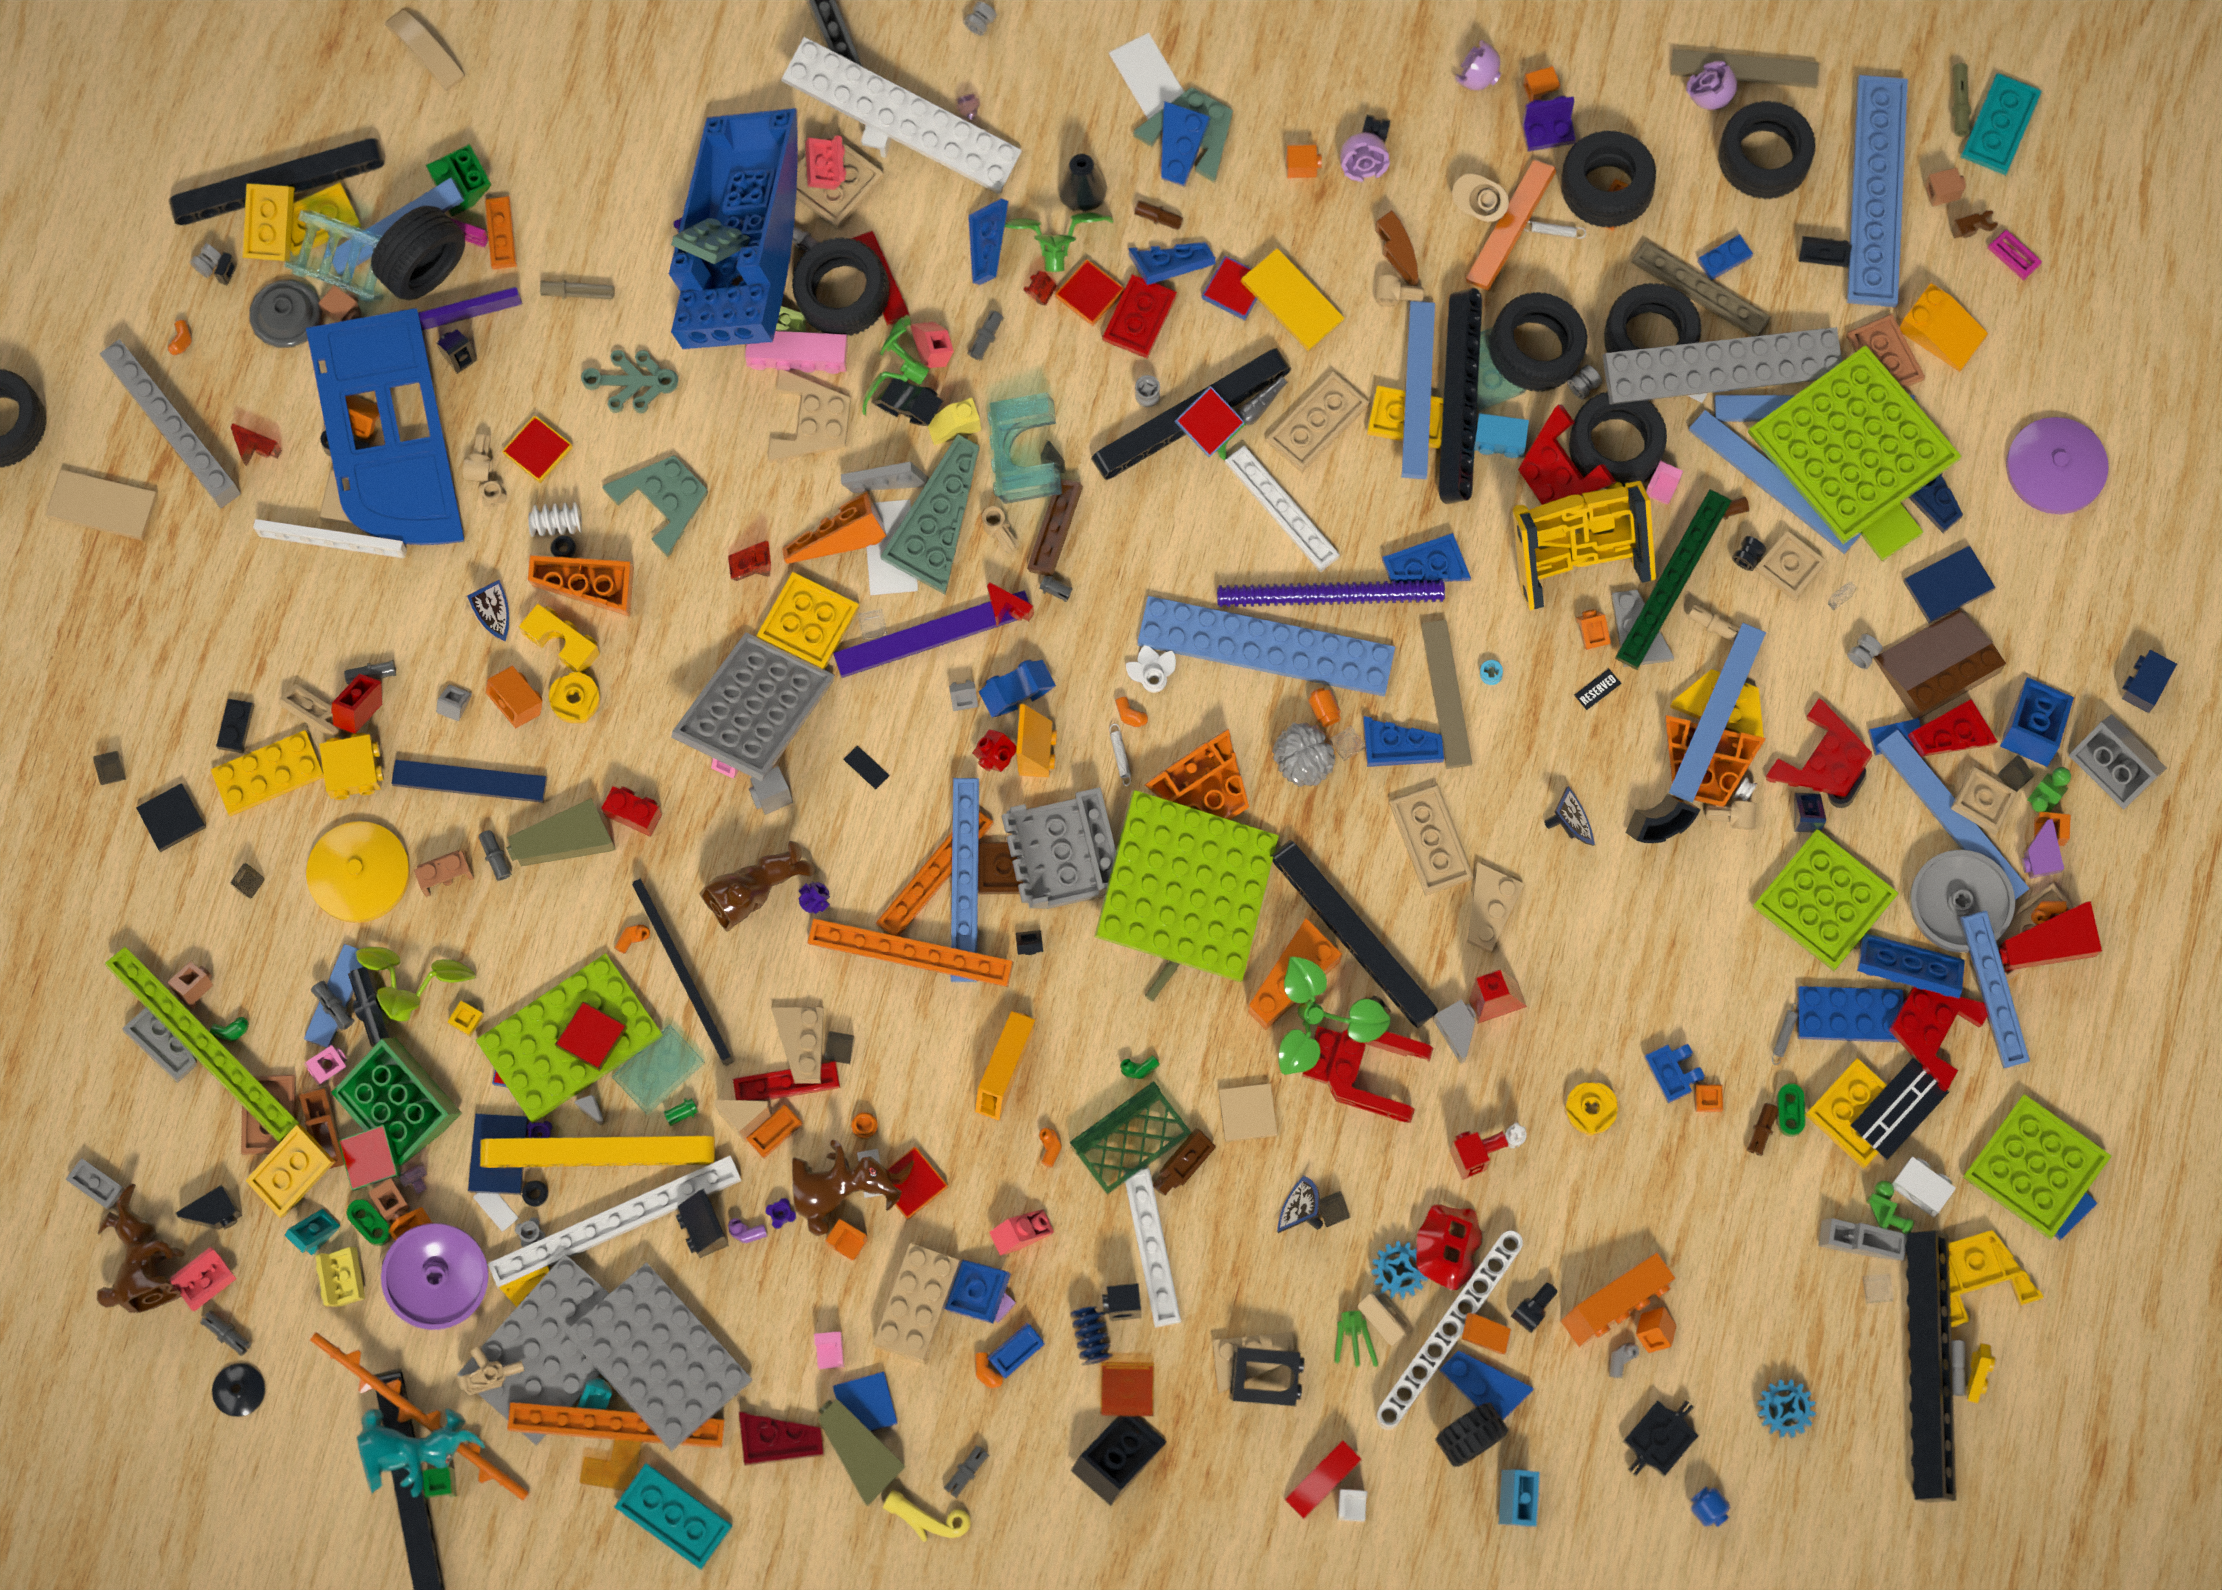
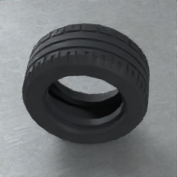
(1773, 118)
(418, 252)
(831, 255)
(1654, 299)
(1547, 311)
(1641, 415)
(30, 424)

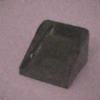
(1051, 455)
(109, 767)
(2016, 773)
(247, 881)
(839, 1047)
(1333, 1209)

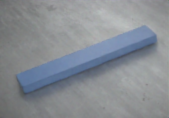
(442, 196)
(1994, 989)

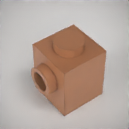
(1945, 186)
(340, 305)

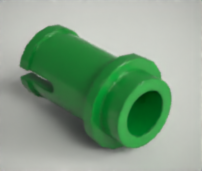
(681, 1111)

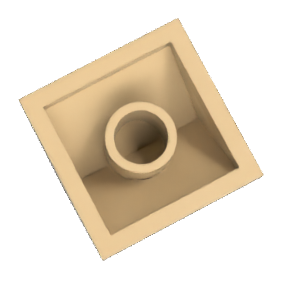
(743, 1116)

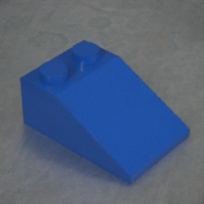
(2037, 722)

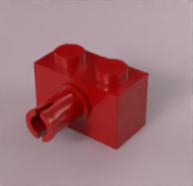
(1471, 1152)

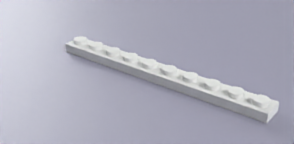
(613, 1222)

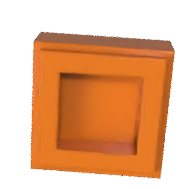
(1709, 1098)

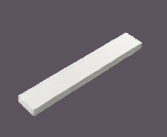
(1282, 508)
(330, 538)
(1152, 1249)

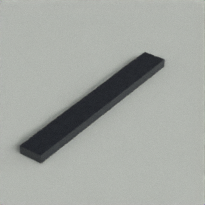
(682, 972)

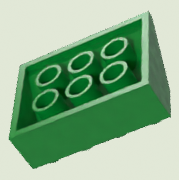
(398, 1092)

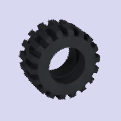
(1472, 1434)

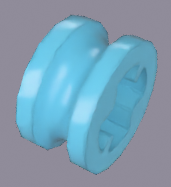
(1497, 668)

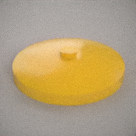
(358, 872)

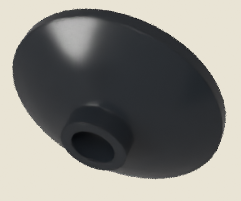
(248, 1398)

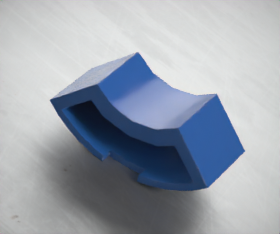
(1025, 682)

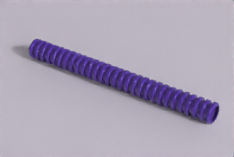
(1331, 593)

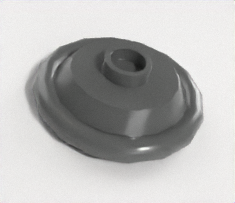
(284, 312)

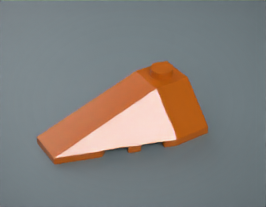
(850, 530)

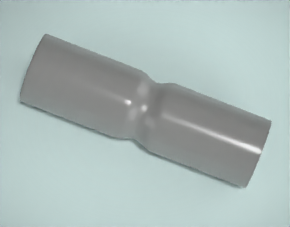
(1958, 1366)

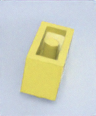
(953, 420)

